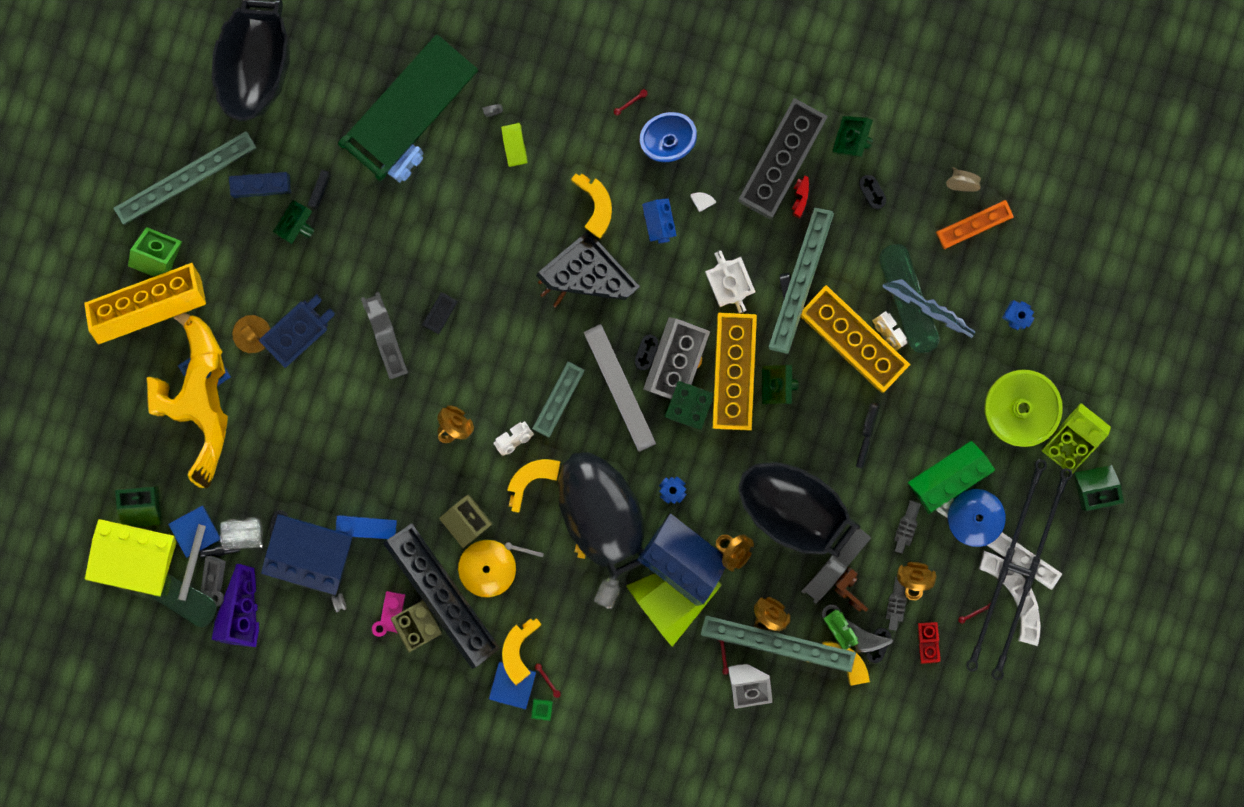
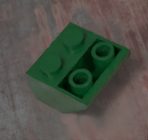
(1098, 488)
(139, 506)

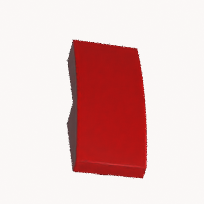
(802, 188)
(928, 642)

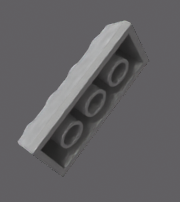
(676, 357)

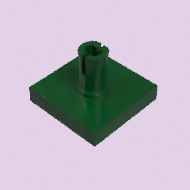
(853, 136)
(294, 222)
(778, 384)

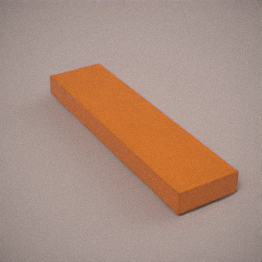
(974, 224)

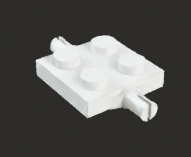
(730, 282)

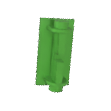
(838, 626)

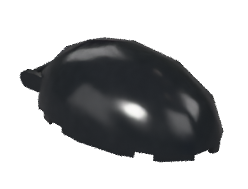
(251, 60)
(795, 508)
(600, 512)

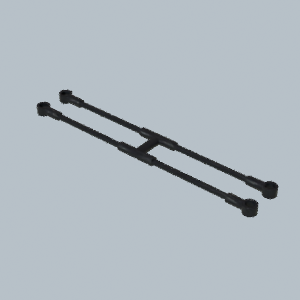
(1030, 573)

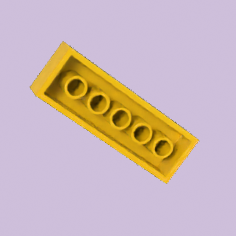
(145, 303)
(854, 339)
(734, 371)

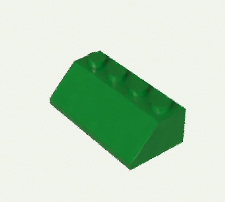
(951, 477)

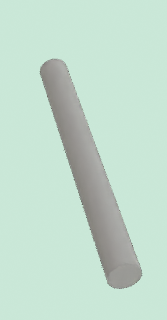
(192, 562)

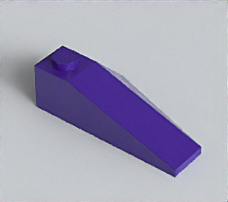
(237, 613)

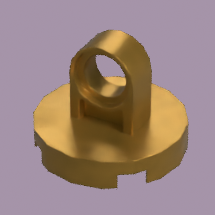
(248, 332)
(454, 423)
(737, 551)
(917, 578)
(771, 614)

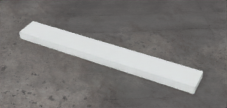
(1045, 573)

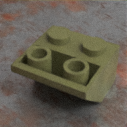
(465, 521)
(415, 626)

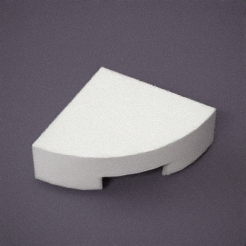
(702, 201)

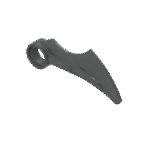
(866, 640)

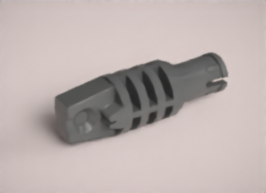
(907, 527)
(896, 605)

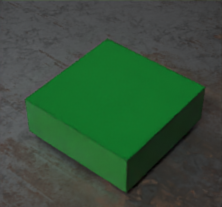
(542, 709)

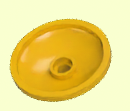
(501, 566)

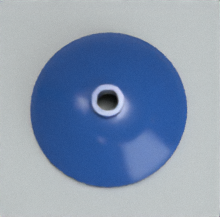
(668, 129)
(963, 520)

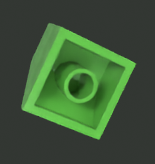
(154, 253)

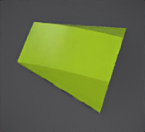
(666, 606)

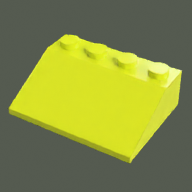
(130, 557)

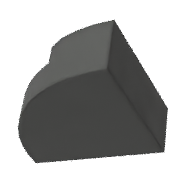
(492, 110)

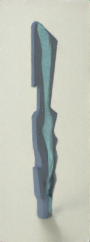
(931, 308)

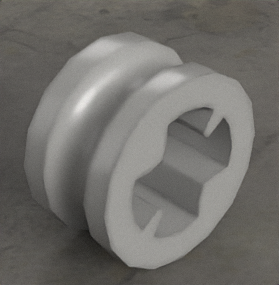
(339, 602)

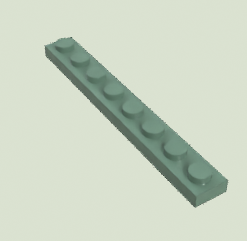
(185, 178)
(801, 280)
(778, 643)

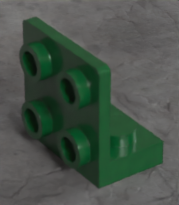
(689, 405)

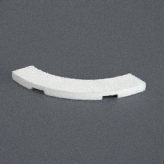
(1014, 582)

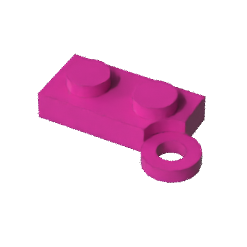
(392, 606)

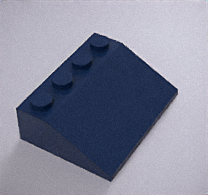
(307, 554)
(683, 560)

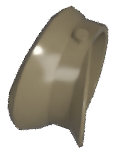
(963, 181)

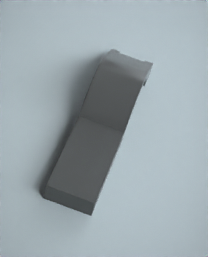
(385, 336)
(836, 566)

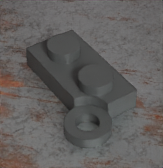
(213, 578)

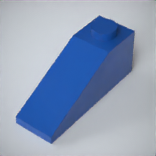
(366, 527)

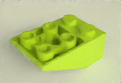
(1076, 438)

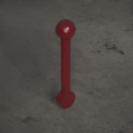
(643, 93)
(962, 620)
(725, 670)
(556, 693)

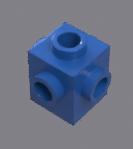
(1011, 315)
(671, 482)

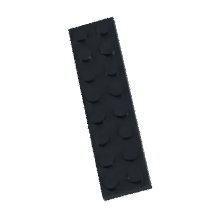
(441, 596)

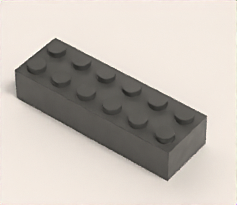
(782, 158)

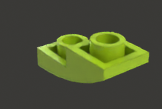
(514, 144)

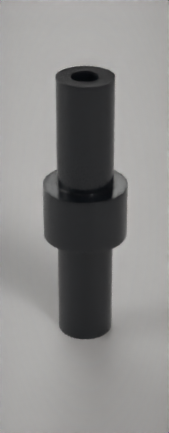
(218, 551)

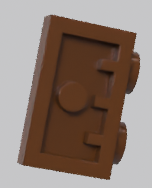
(848, 578)

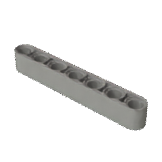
(619, 388)

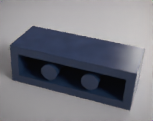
(260, 184)

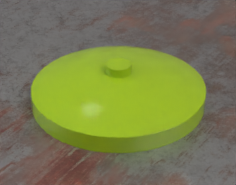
(1023, 408)

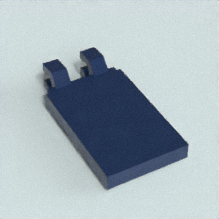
(296, 331)

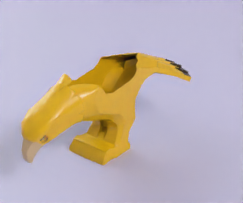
(198, 398)

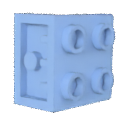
(402, 168)

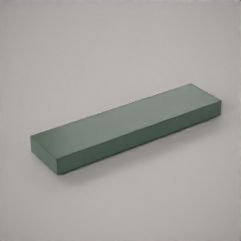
(558, 399)

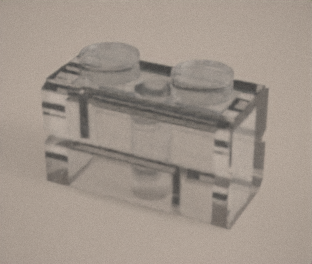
(241, 534)
(607, 592)

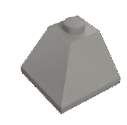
(749, 686)

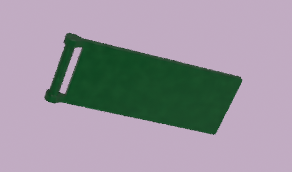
(409, 105)

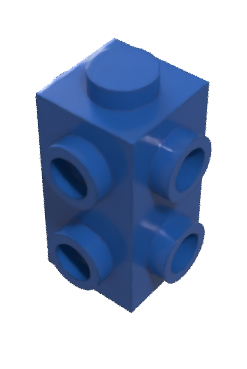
(659, 220)

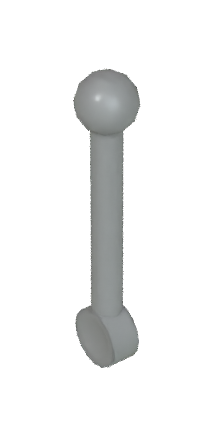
(508, 546)

